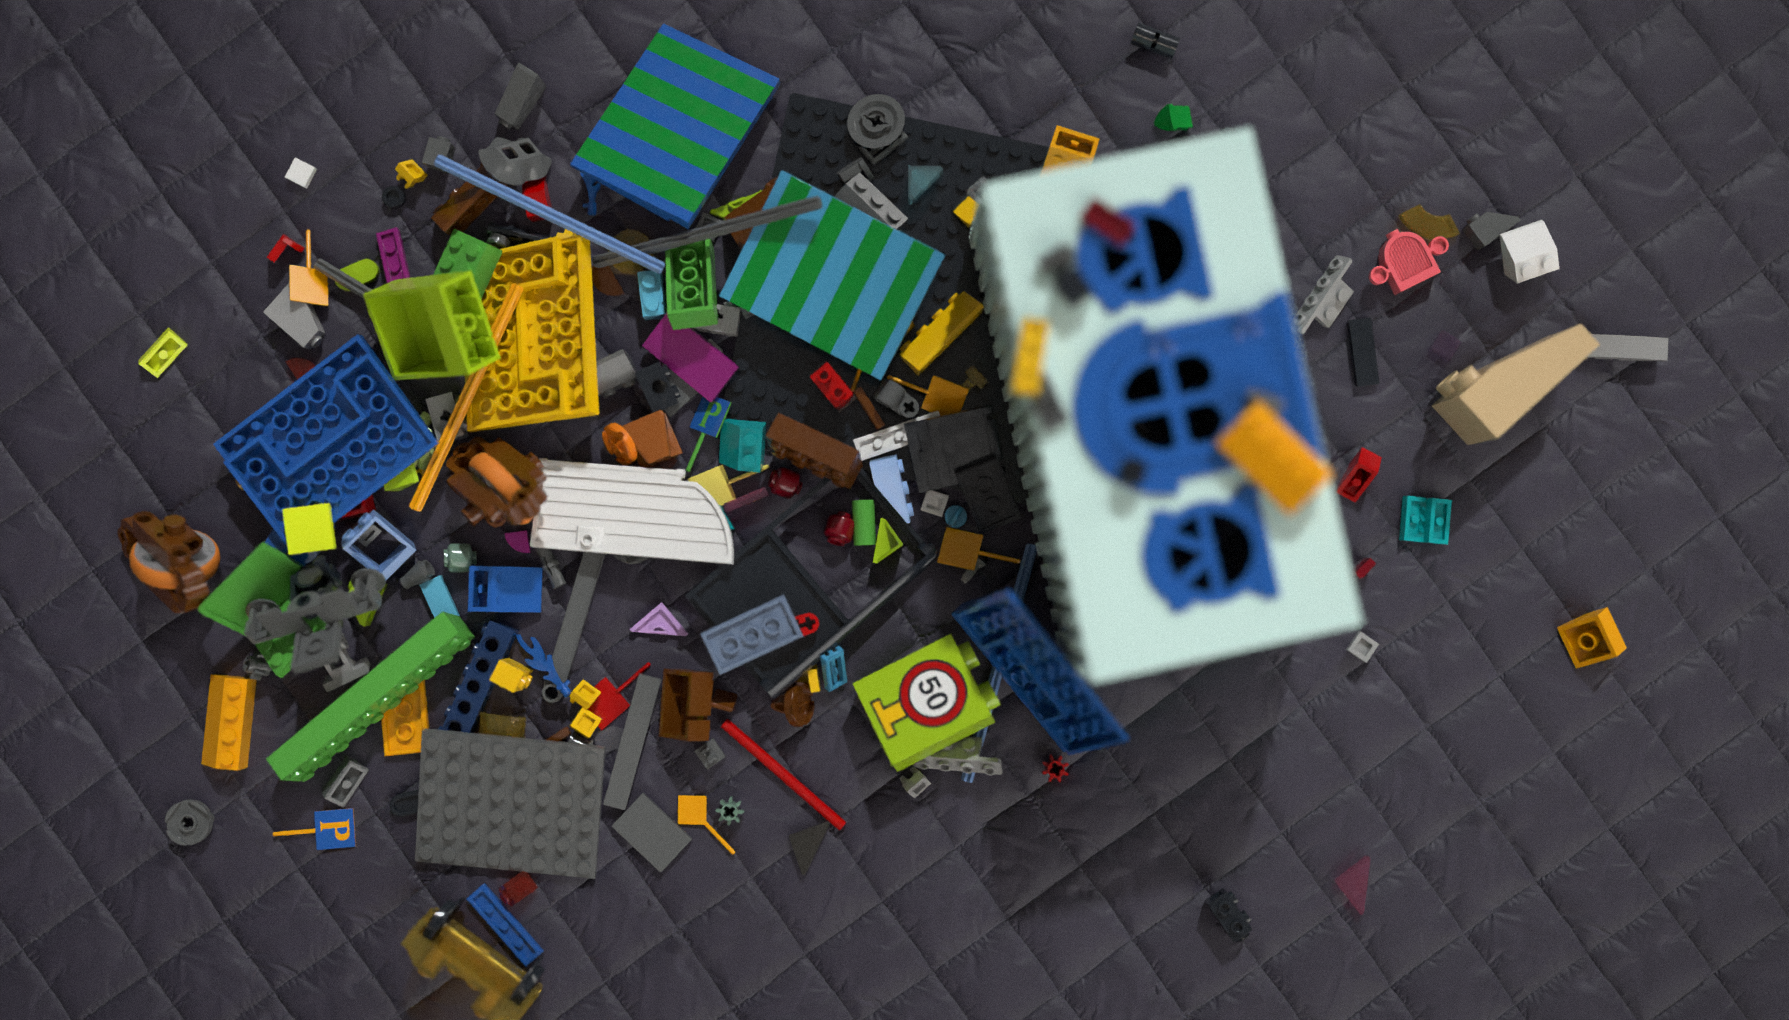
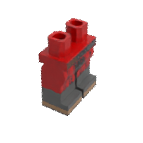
(833, 387)

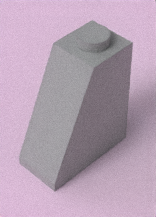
(296, 319)

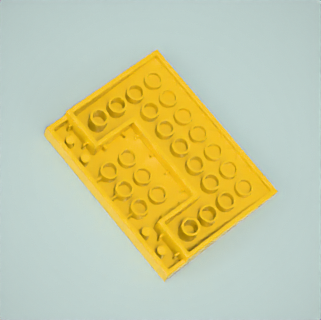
(550, 340)

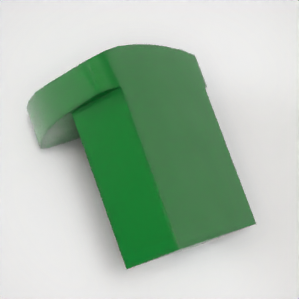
(1174, 118)

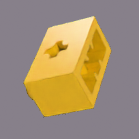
(511, 675)

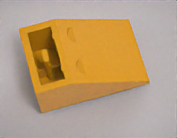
(1069, 149)

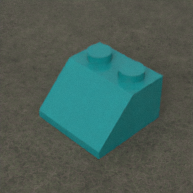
(742, 445)

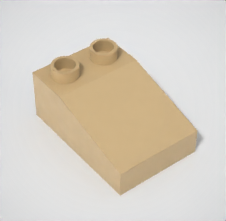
(1491, 399)

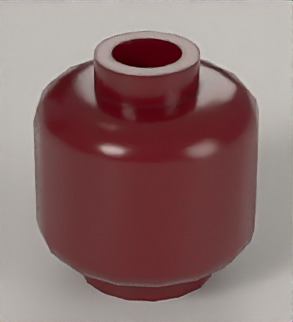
(785, 482)
(839, 529)

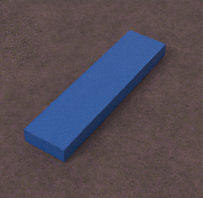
(505, 924)

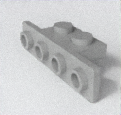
(1326, 298)
(962, 757)

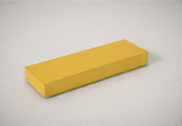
(1030, 356)

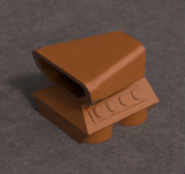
(653, 439)

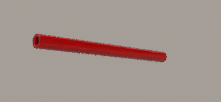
(783, 774)

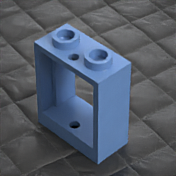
(394, 560)

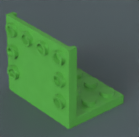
(260, 576)

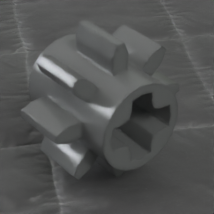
(256, 666)

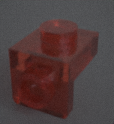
(517, 888)

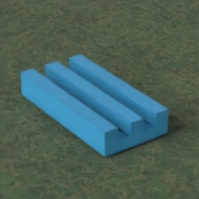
(830, 671)

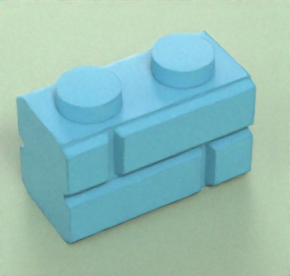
(652, 295)

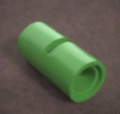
(864, 522)

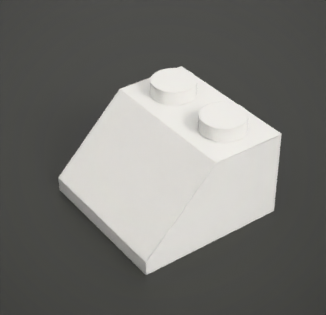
(1528, 252)

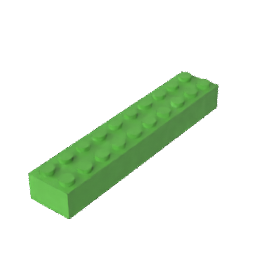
(371, 698)

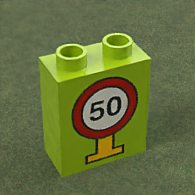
(927, 701)

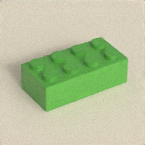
(469, 254)
(691, 285)

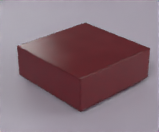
(1362, 568)

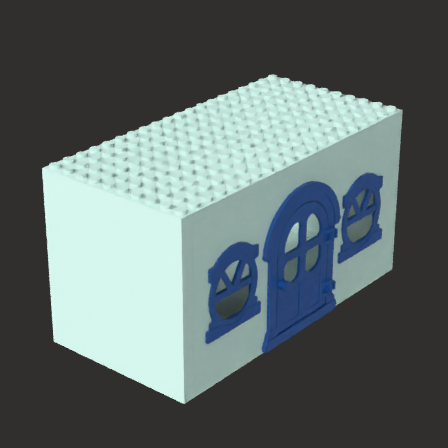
(1231, 305)

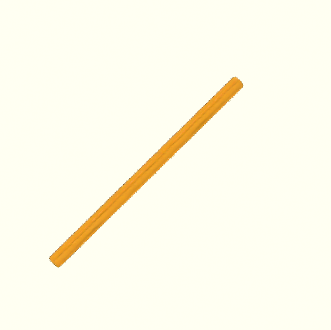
(463, 404)

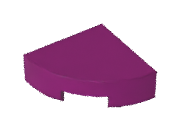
(519, 541)

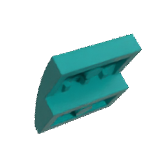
(1425, 520)

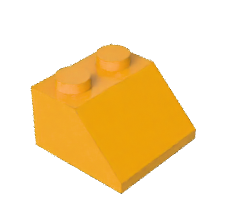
(1592, 638)

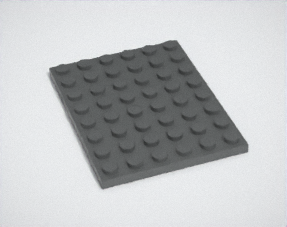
(509, 803)

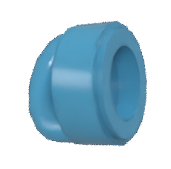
(955, 516)

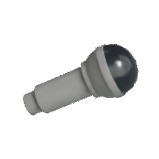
(981, 562)

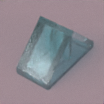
(920, 179)

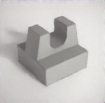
(1362, 646)
(916, 783)

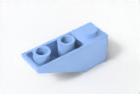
(888, 479)

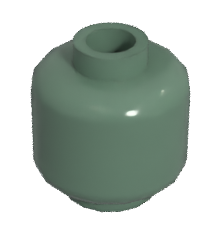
(459, 557)

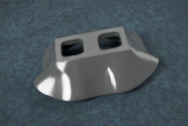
(516, 170)

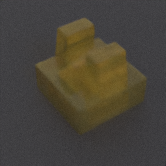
(975, 378)

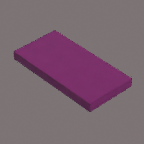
(691, 358)

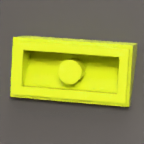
(162, 353)

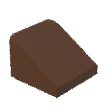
(724, 700)

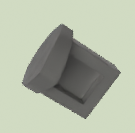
(854, 168)

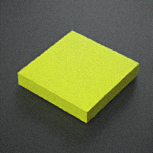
(309, 528)

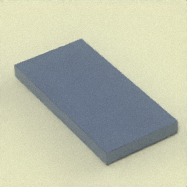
(751, 634)

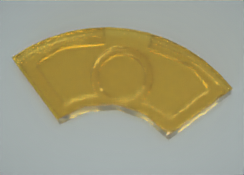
(1428, 225)

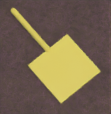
(718, 484)

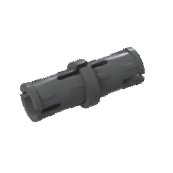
(551, 567)

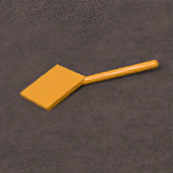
(693, 811)

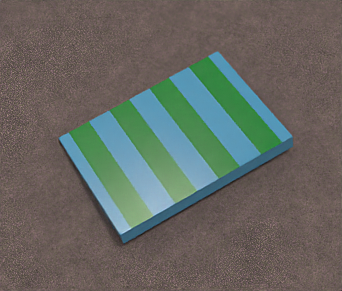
(833, 277)

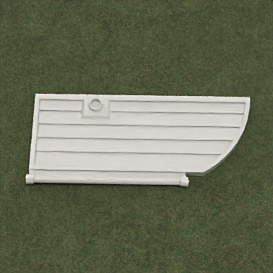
(630, 513)

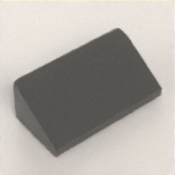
(344, 781)

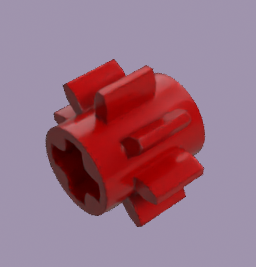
(1061, 770)

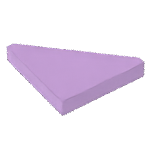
(660, 621)

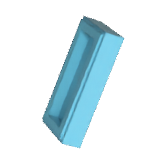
(438, 596)

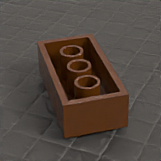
(814, 451)

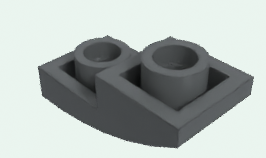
(1048, 405)

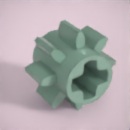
(729, 804)

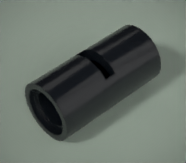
(1155, 40)

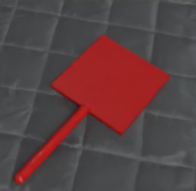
(610, 701)

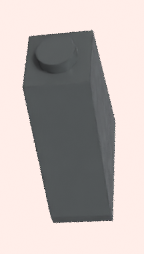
(519, 97)

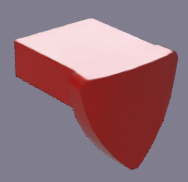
(281, 245)

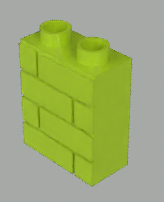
(432, 326)

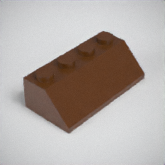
(464, 205)

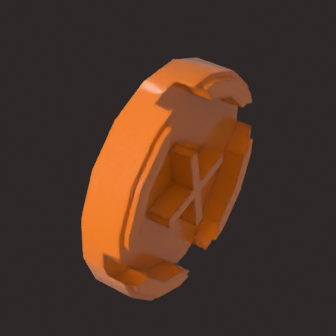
(619, 443)

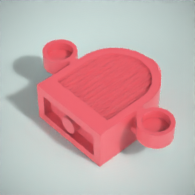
(1407, 260)

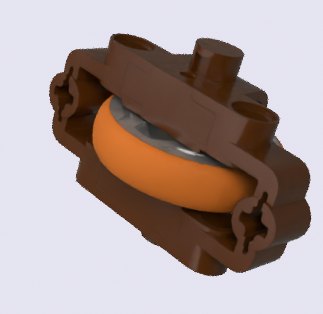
(499, 483)
(170, 558)

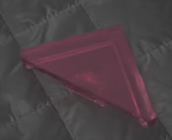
(1354, 883)

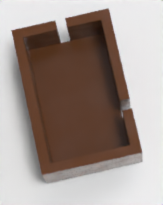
(686, 704)

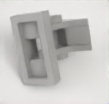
(346, 672)

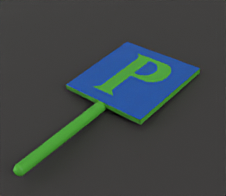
(708, 420)

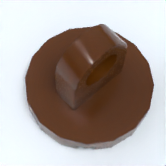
(795, 704)

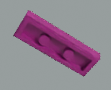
(393, 254)

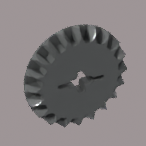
(871, 109)

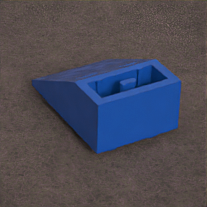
(505, 589)

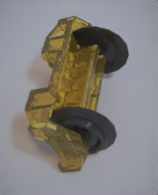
(442, 943)

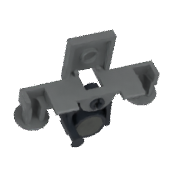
(321, 599)

